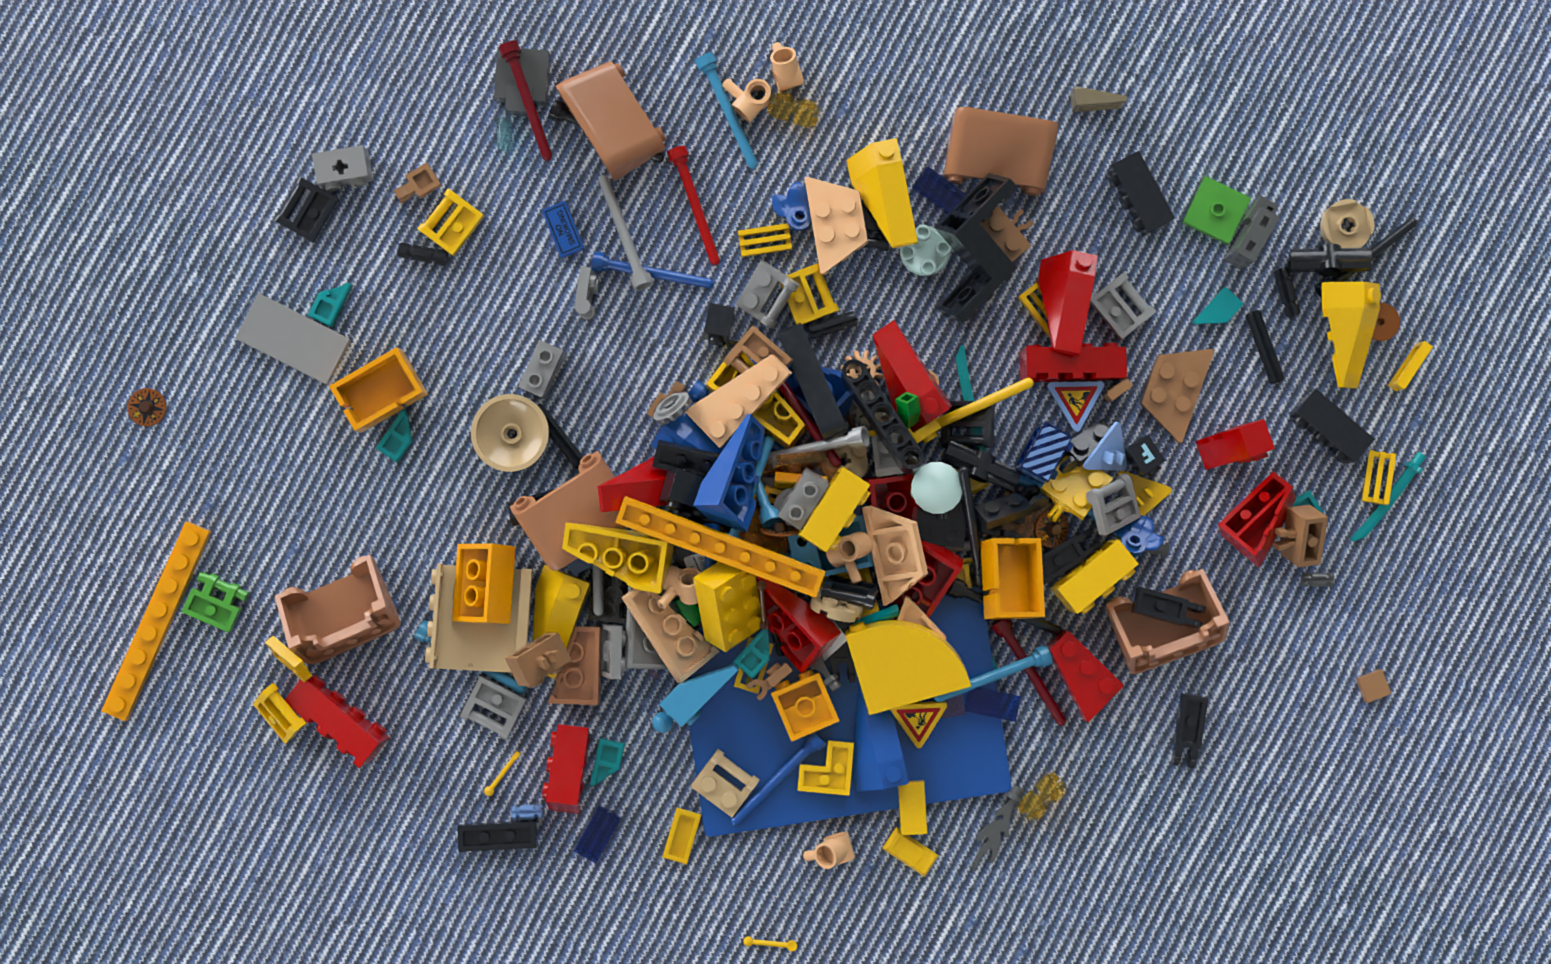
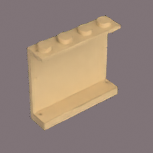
(475, 644)

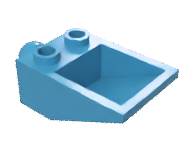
(819, 559)
(688, 697)

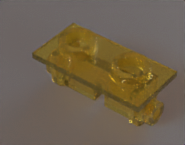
(803, 110)
(1050, 792)

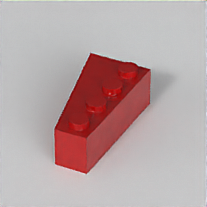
(1093, 364)

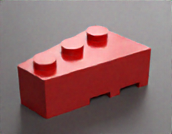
(1241, 444)
(1253, 521)
(1084, 675)
(566, 768)

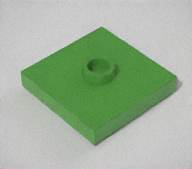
(1216, 210)

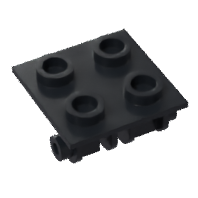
(943, 531)

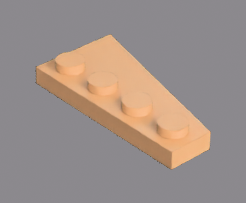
(726, 407)
(669, 633)

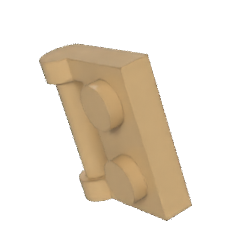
(720, 790)

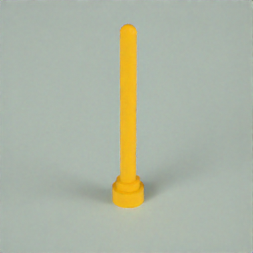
(985, 402)

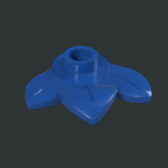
(794, 203)
(1139, 536)

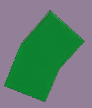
(908, 409)
(688, 612)

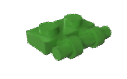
(211, 609)

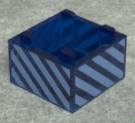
(1044, 453)

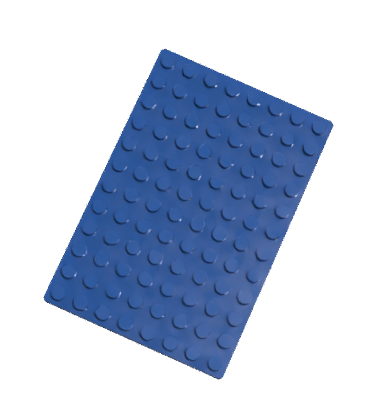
(958, 760)

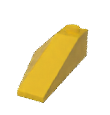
(882, 185)
(1352, 320)
(622, 553)
(558, 604)

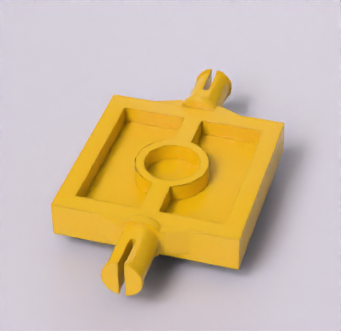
(1070, 490)

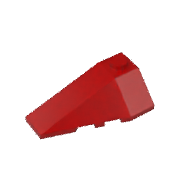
(907, 373)
(942, 570)

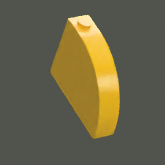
(903, 663)

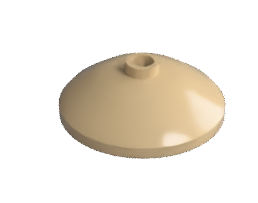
(492, 427)

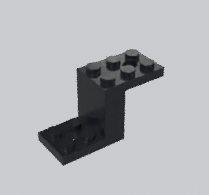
(976, 248)

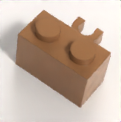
(1006, 234)
(1302, 536)
(538, 659)

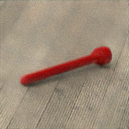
(678, 157)

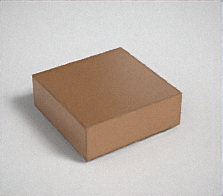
(1117, 390)
(1373, 685)

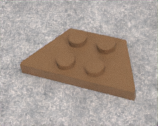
(1175, 389)

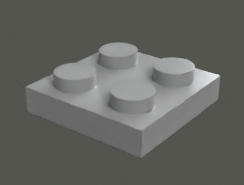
(612, 642)

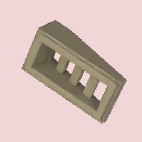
(1093, 100)

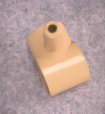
(785, 67)
(745, 104)
(846, 554)
(679, 583)
(833, 851)

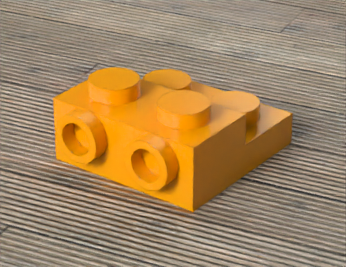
(804, 705)

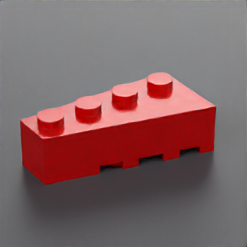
(338, 720)

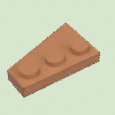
(581, 677)

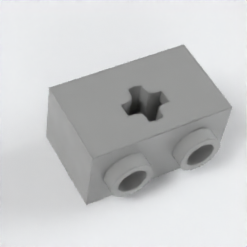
(330, 162)
(542, 369)
(803, 498)

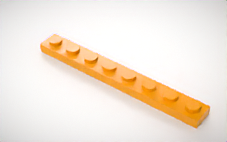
(720, 546)
(156, 621)

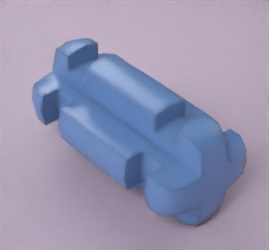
(527, 812)

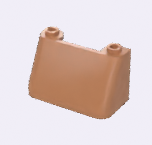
(611, 118)
(1001, 146)
(571, 502)
(338, 614)
(1154, 642)

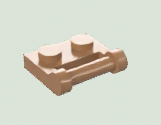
(757, 347)

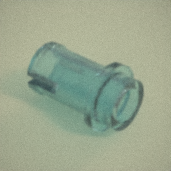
(504, 134)

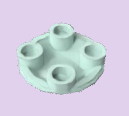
(928, 255)
(936, 487)

